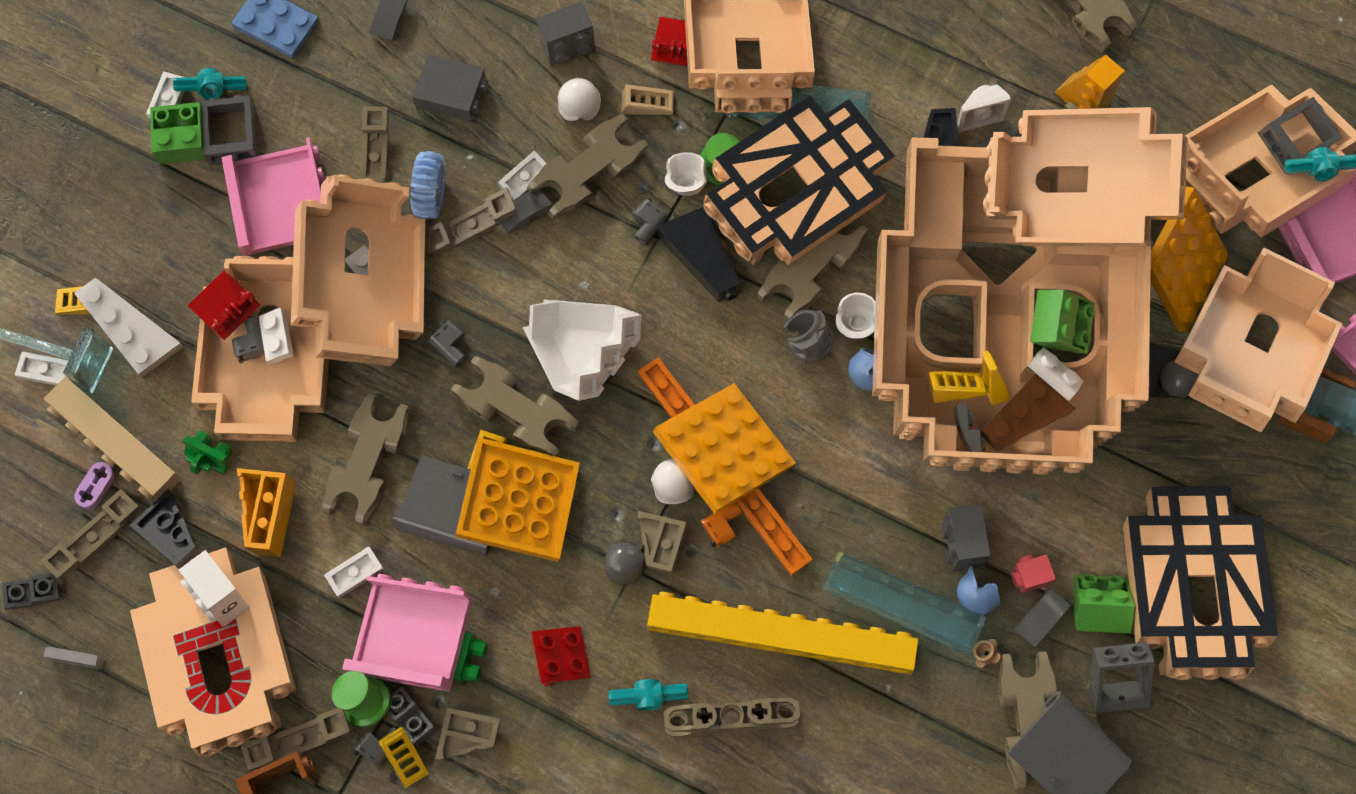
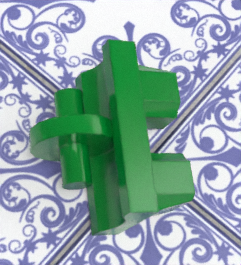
(203, 456)
(470, 647)

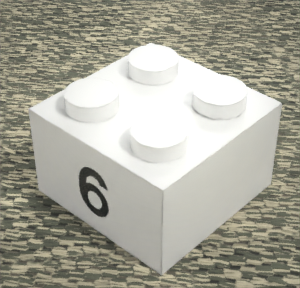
(212, 589)

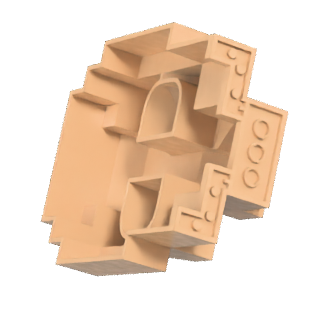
(928, 260)

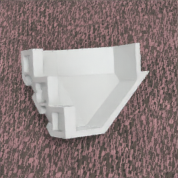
(581, 343)

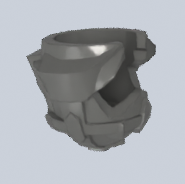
(814, 335)

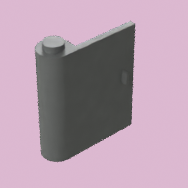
(435, 505)
(1069, 751)

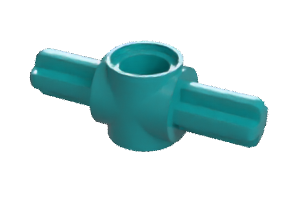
(209, 83)
(1321, 164)
(648, 694)

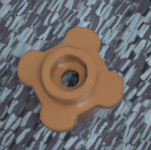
(980, 649)

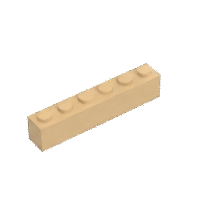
(111, 438)

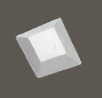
(983, 107)

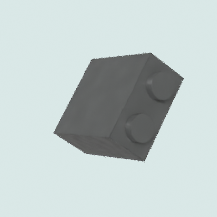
(450, 88)

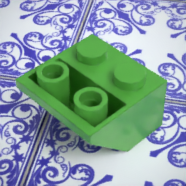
(176, 133)
(1062, 321)
(1102, 603)

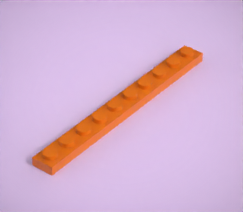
(753, 505)

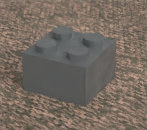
(566, 33)
(966, 538)

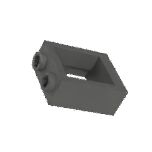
(1275, 136)
(238, 150)
(1135, 693)

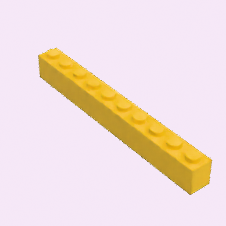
(782, 634)

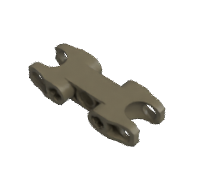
(1098, 14)
(572, 177)
(800, 278)
(499, 397)
(359, 477)
(1027, 698)
(746, 710)

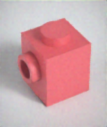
(1032, 573)

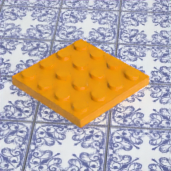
(1186, 262)
(724, 448)
(517, 500)

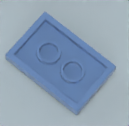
(276, 24)

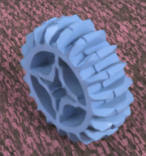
(428, 185)

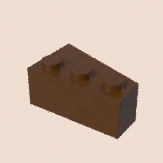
(1027, 412)

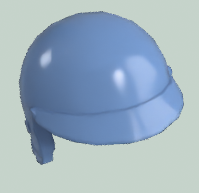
(861, 369)
(975, 598)

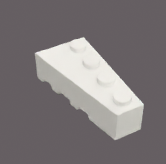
(133, 333)

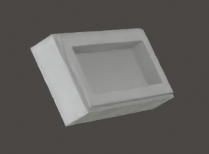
(74, 658)

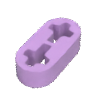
(94, 485)

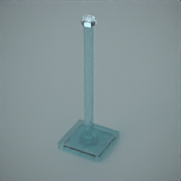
(84, 362)

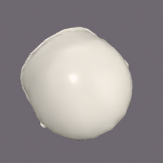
(578, 100)
(686, 173)
(856, 315)
(671, 484)

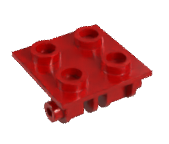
(670, 42)
(224, 305)
(560, 655)

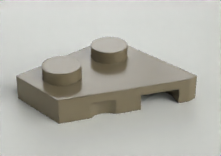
(661, 541)
(466, 733)

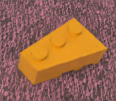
(1093, 85)
(266, 509)

